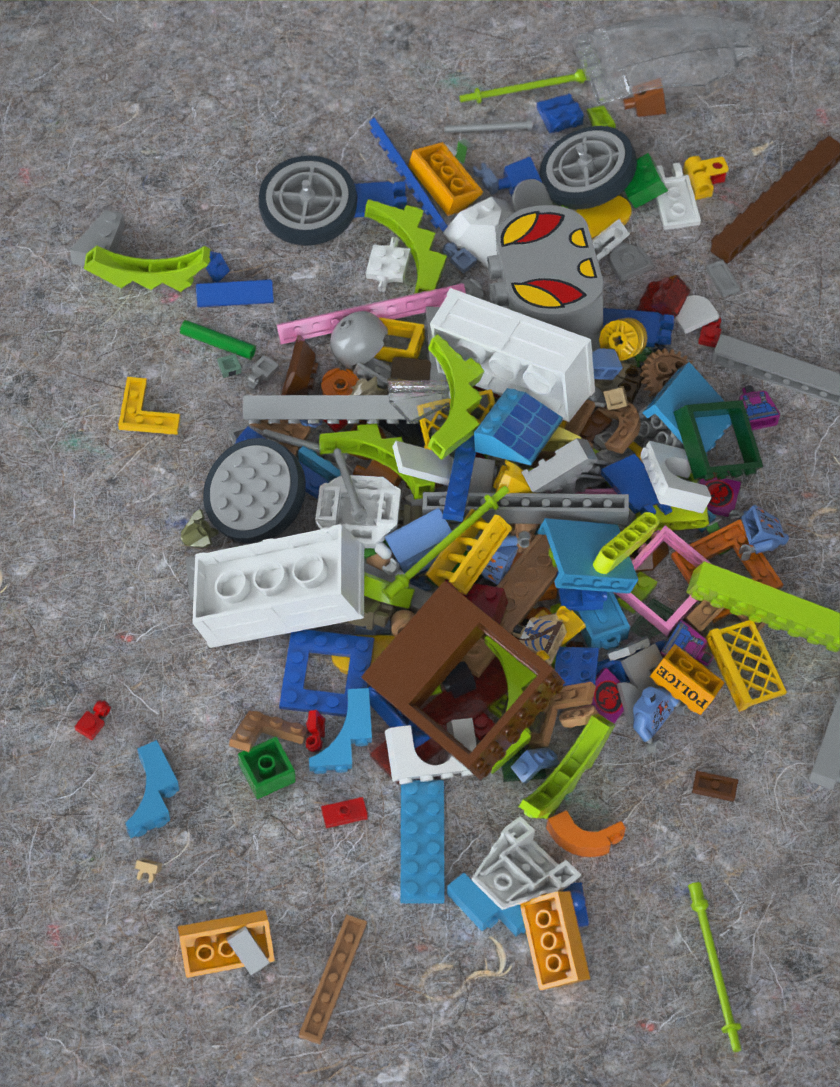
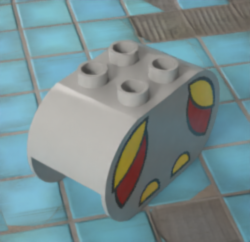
(549, 270)

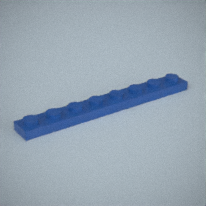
(404, 170)

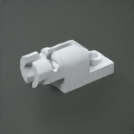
(609, 239)

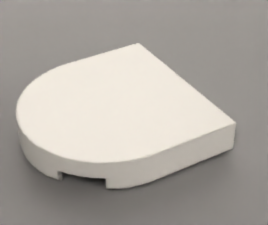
(696, 313)

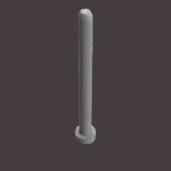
(489, 126)

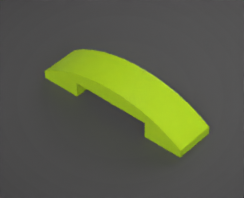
(373, 589)

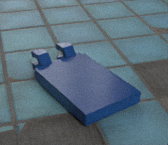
(382, 192)
(651, 321)
(631, 478)

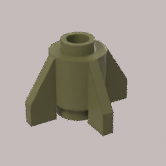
(198, 531)

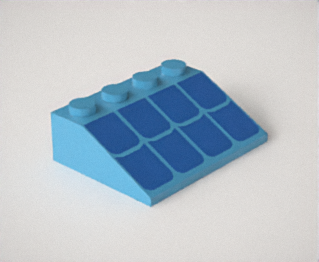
(516, 428)

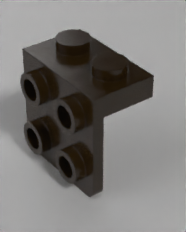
(410, 369)

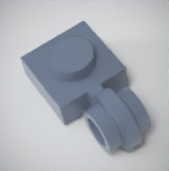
(460, 259)

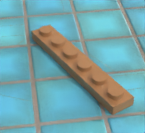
(333, 979)

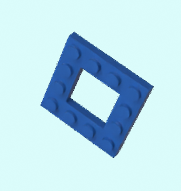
(302, 643)

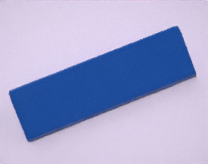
(234, 293)
(394, 717)

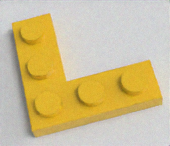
(134, 419)

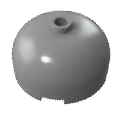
(357, 338)
(656, 428)

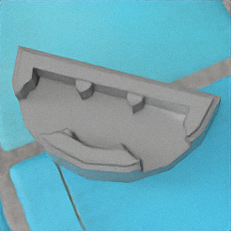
(629, 696)

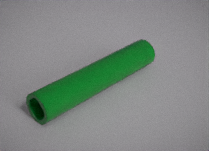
(218, 339)

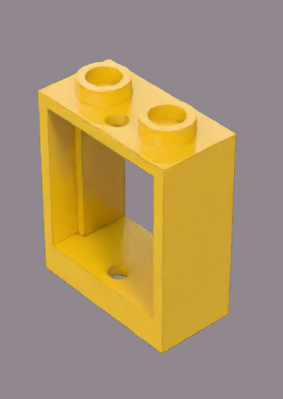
(404, 329)

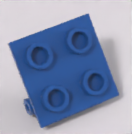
(577, 664)

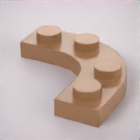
(627, 430)

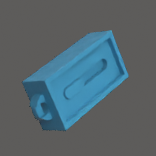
(604, 626)

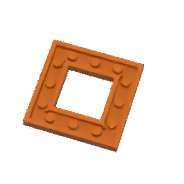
(721, 540)

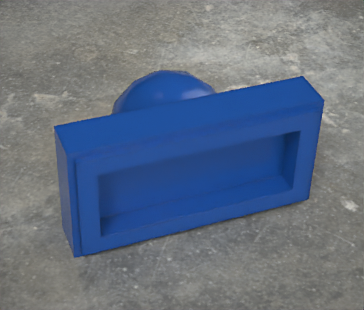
(579, 903)

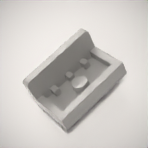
(373, 368)

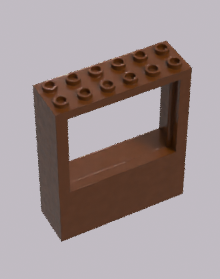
(428, 653)

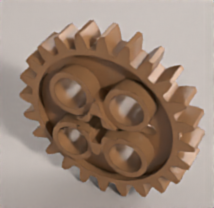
(660, 368)

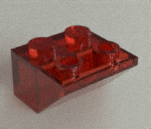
(664, 296)

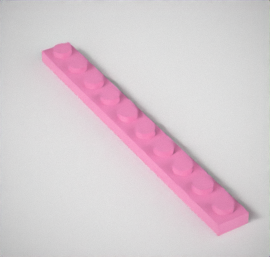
(389, 309)

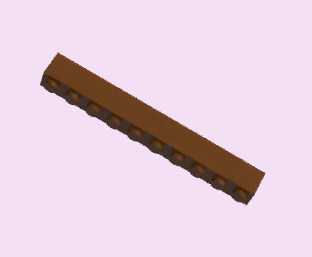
(776, 200)

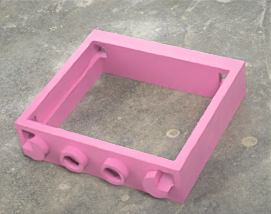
(644, 552)

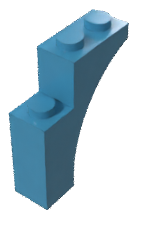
(354, 731)
(159, 784)
(481, 908)

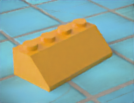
(444, 178)
(554, 940)
(206, 943)

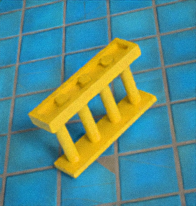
(476, 559)

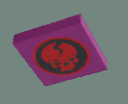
(723, 494)
(606, 696)

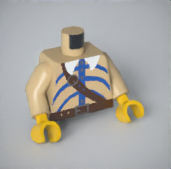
(544, 634)

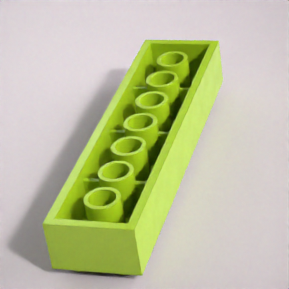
(766, 605)

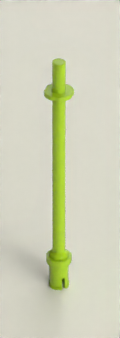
(478, 95)
(402, 580)
(700, 905)

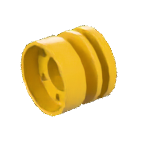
(632, 334)

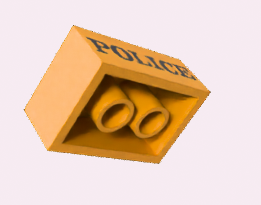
(687, 679)

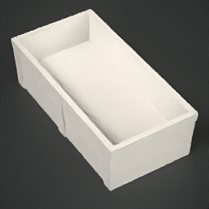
(518, 352)
(279, 586)

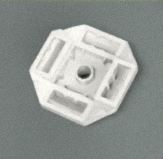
(375, 495)

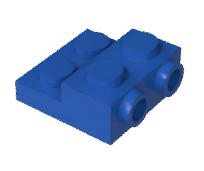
(560, 113)
(581, 599)

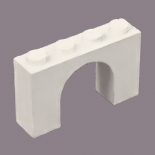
(662, 465)
(407, 765)

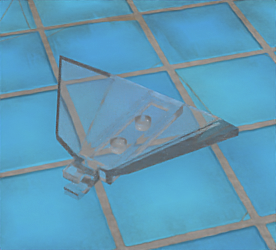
(418, 398)

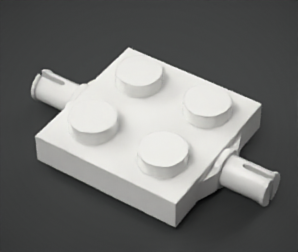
(388, 264)

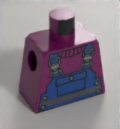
(759, 408)
(690, 642)

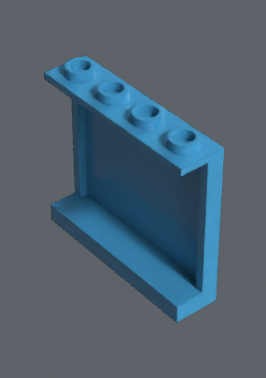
(688, 388)
(575, 549)

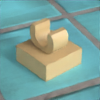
(615, 398)
(148, 866)

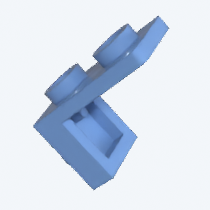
(533, 761)

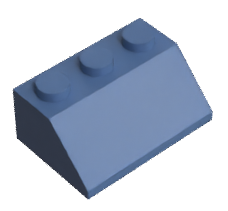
(417, 539)

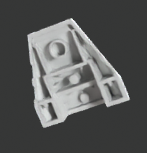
(477, 227)
(520, 868)

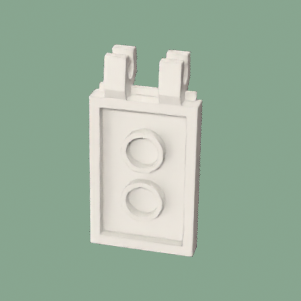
(678, 204)
(422, 463)

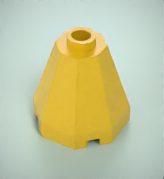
(512, 478)

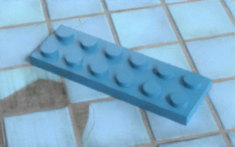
(422, 842)

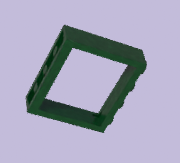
(694, 446)

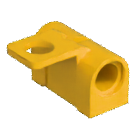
(700, 173)

